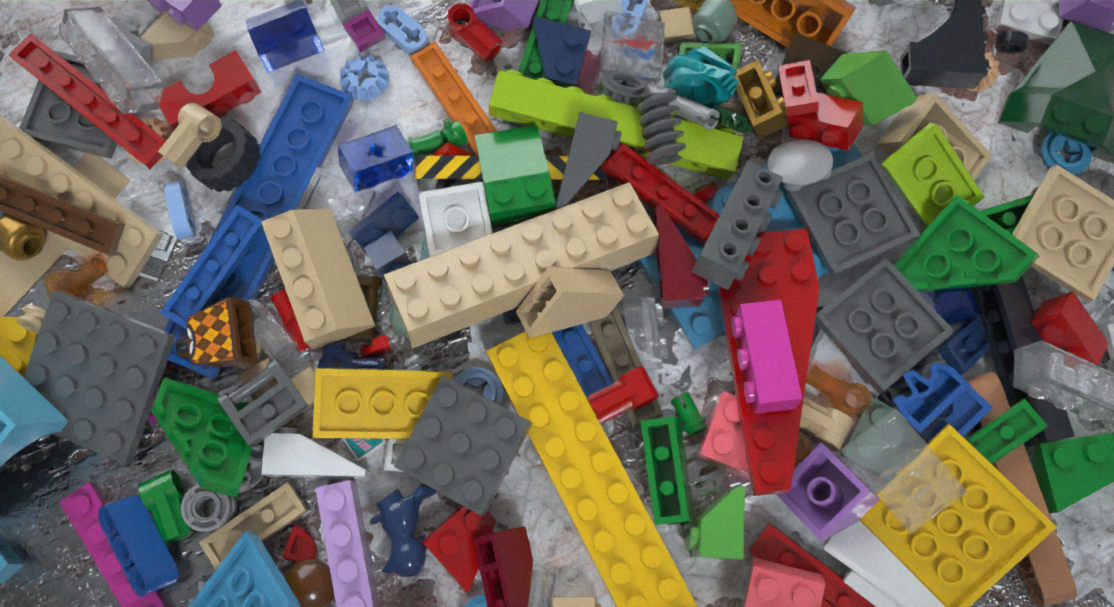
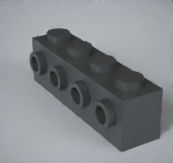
(737, 226)

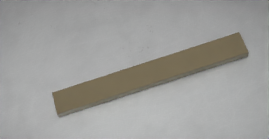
(618, 353)

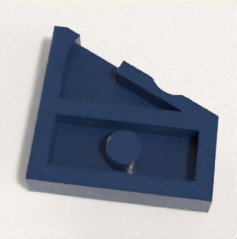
(561, 50)

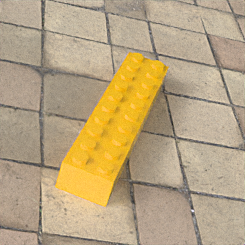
(588, 474)

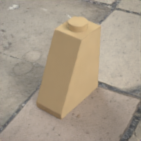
(568, 299)

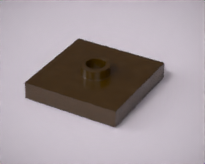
(820, 57)

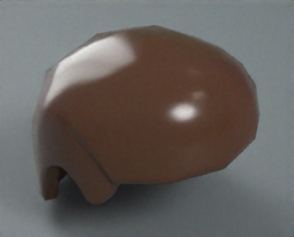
(311, 583)

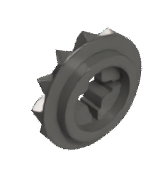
(623, 87)

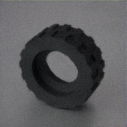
(236, 168)

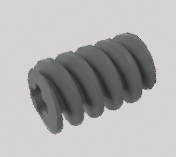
(659, 128)

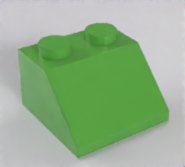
(871, 80)
(719, 529)

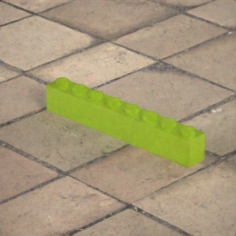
(558, 109)

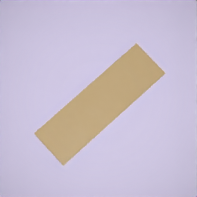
(20, 276)

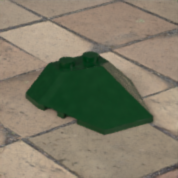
(1069, 91)

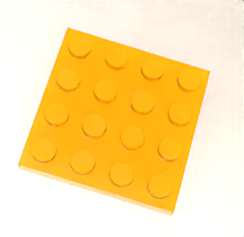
(973, 538)

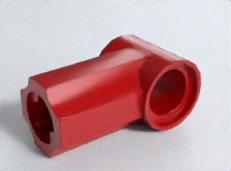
(474, 33)
(630, 392)

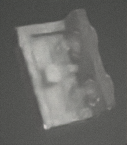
(643, 328)

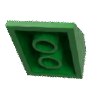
(515, 175)

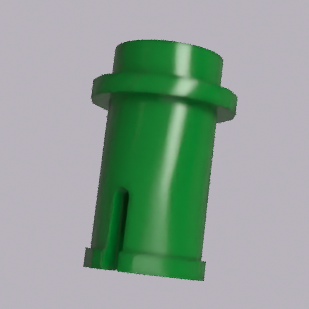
(425, 144)
(690, 415)

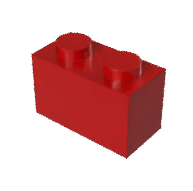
(833, 125)
(1069, 327)

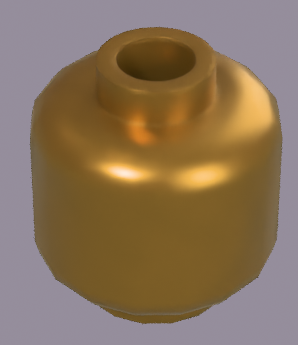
(20, 239)

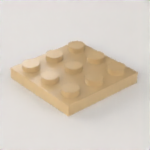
(1070, 232)

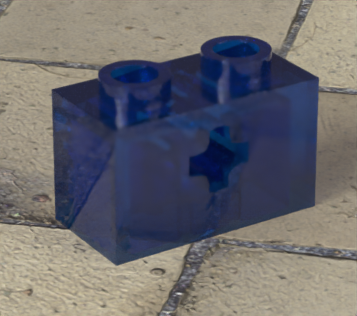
(375, 158)

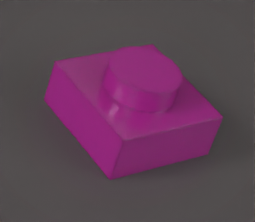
(364, 31)

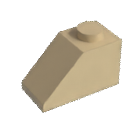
(174, 41)

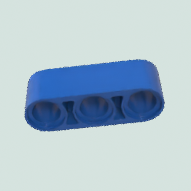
(137, 545)

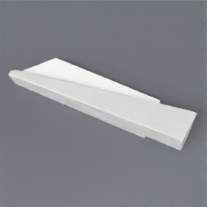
(876, 570)

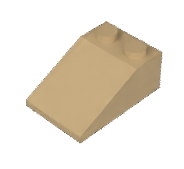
(932, 109)

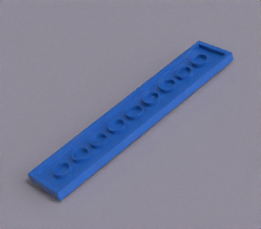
(288, 158)

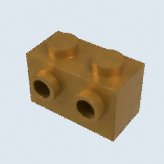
(759, 100)

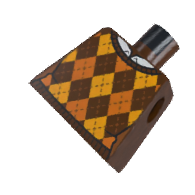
(220, 336)

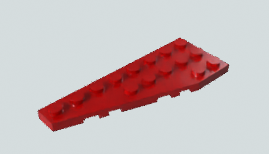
(785, 272)

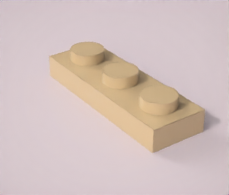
(263, 518)

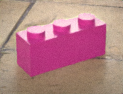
(766, 357)

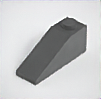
(589, 149)

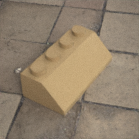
(318, 275)

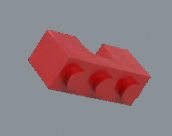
(231, 87)

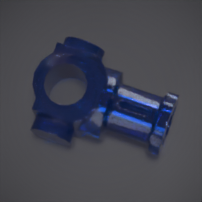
(955, 304)
(350, 359)

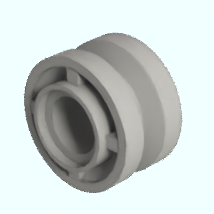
(193, 509)

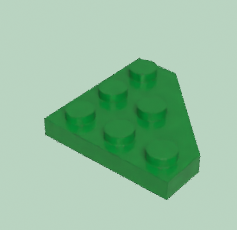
(964, 251)
(203, 436)

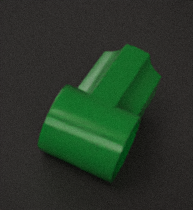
(163, 498)

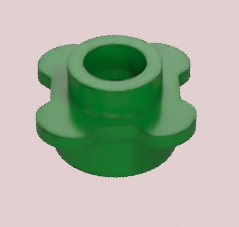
(453, 133)

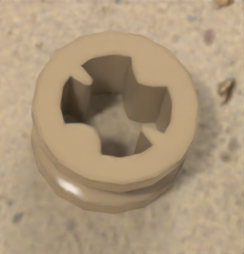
(32, 319)

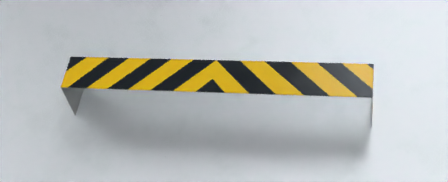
(469, 168)

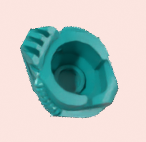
(701, 77)

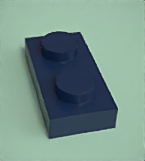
(392, 216)
(965, 346)

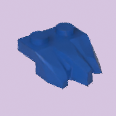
(941, 401)

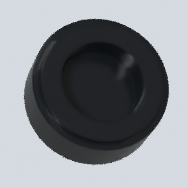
(1011, 42)

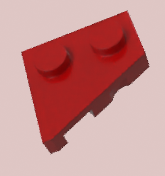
(454, 546)

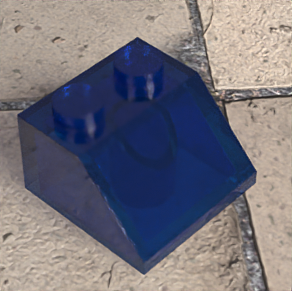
(284, 35)

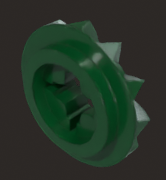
(731, 119)

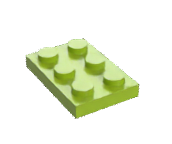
(930, 174)

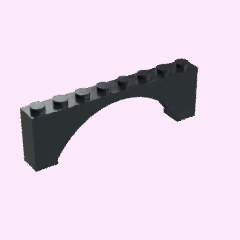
(952, 53)

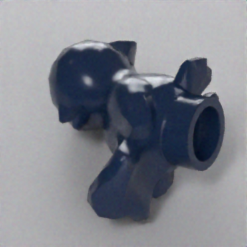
(399, 521)

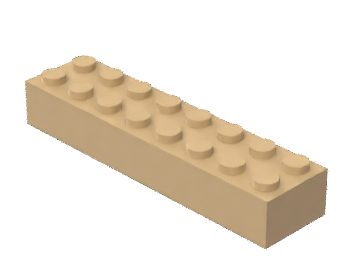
(503, 268)

